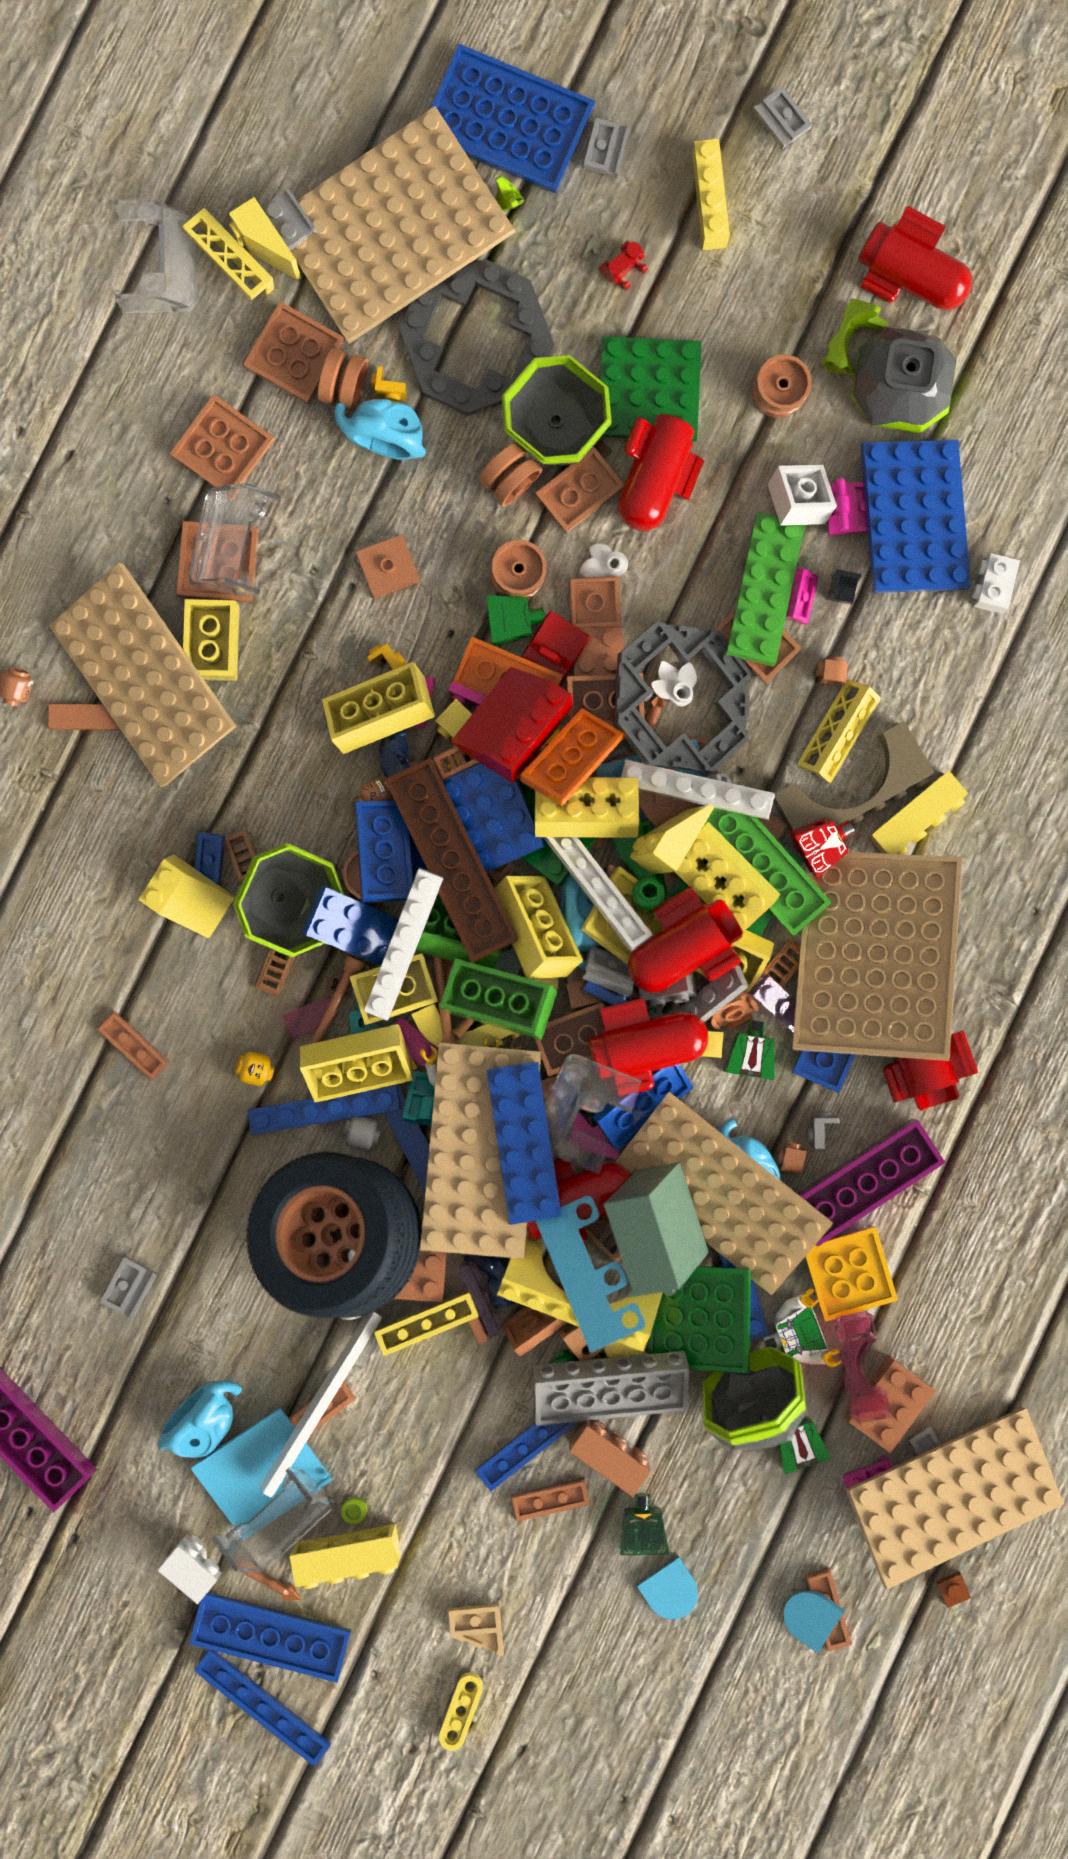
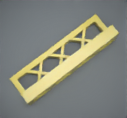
(232, 250)
(843, 731)

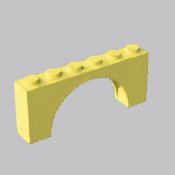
(532, 1287)

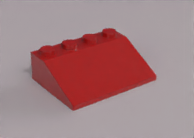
(513, 722)

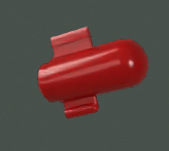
(908, 261)
(659, 470)
(691, 939)
(642, 1045)
(931, 1080)
(587, 1183)

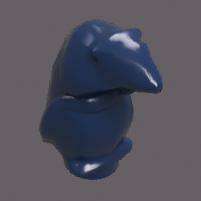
(393, 753)
(494, 1268)

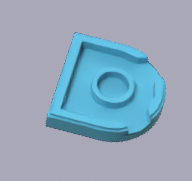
(670, 1590)
(811, 1617)

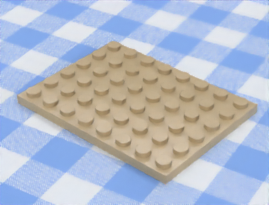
(396, 225)
(881, 958)

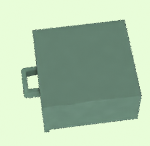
(656, 1229)

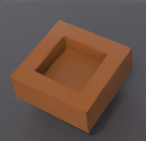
(953, 1589)

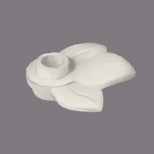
(601, 561)
(673, 680)

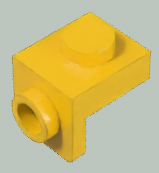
(387, 389)
(393, 659)

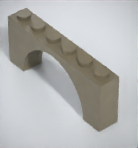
(903, 768)

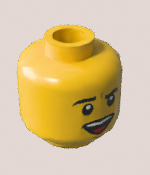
(254, 1068)

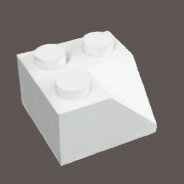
(801, 495)
(190, 1569)

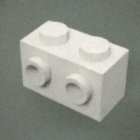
(996, 583)

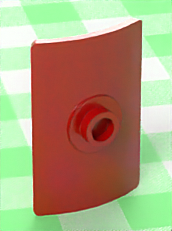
(556, 644)

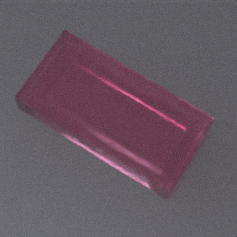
(307, 1017)

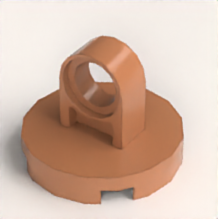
(735, 1013)

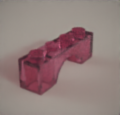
(856, 1335)

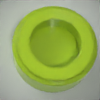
(353, 1510)

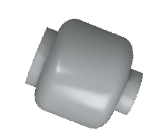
(361, 1132)

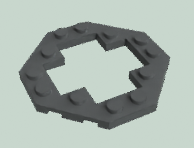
(458, 288)
(633, 690)

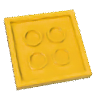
(850, 1274)

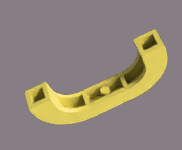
(429, 1024)

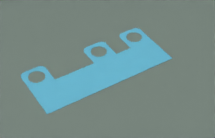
(583, 1283)

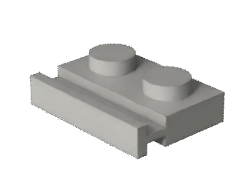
(782, 117)
(606, 147)
(289, 219)
(607, 971)
(128, 1287)

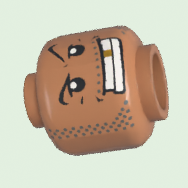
(15, 686)
(375, 791)

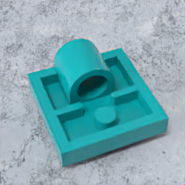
(419, 1100)

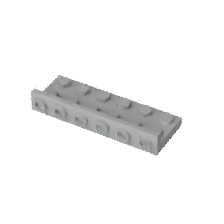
(610, 1387)

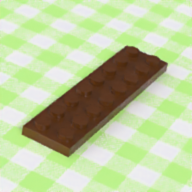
(450, 854)

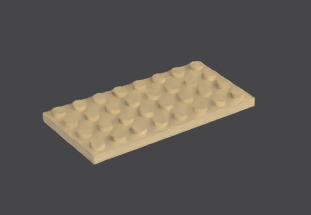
(142, 675)
(464, 1174)
(737, 1201)
(954, 1497)

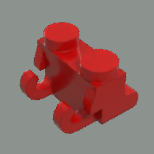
(624, 264)

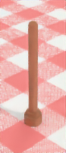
(352, 967)
(440, 986)

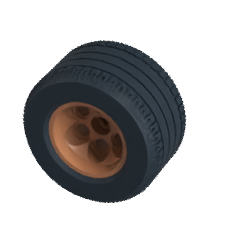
(288, 1215)

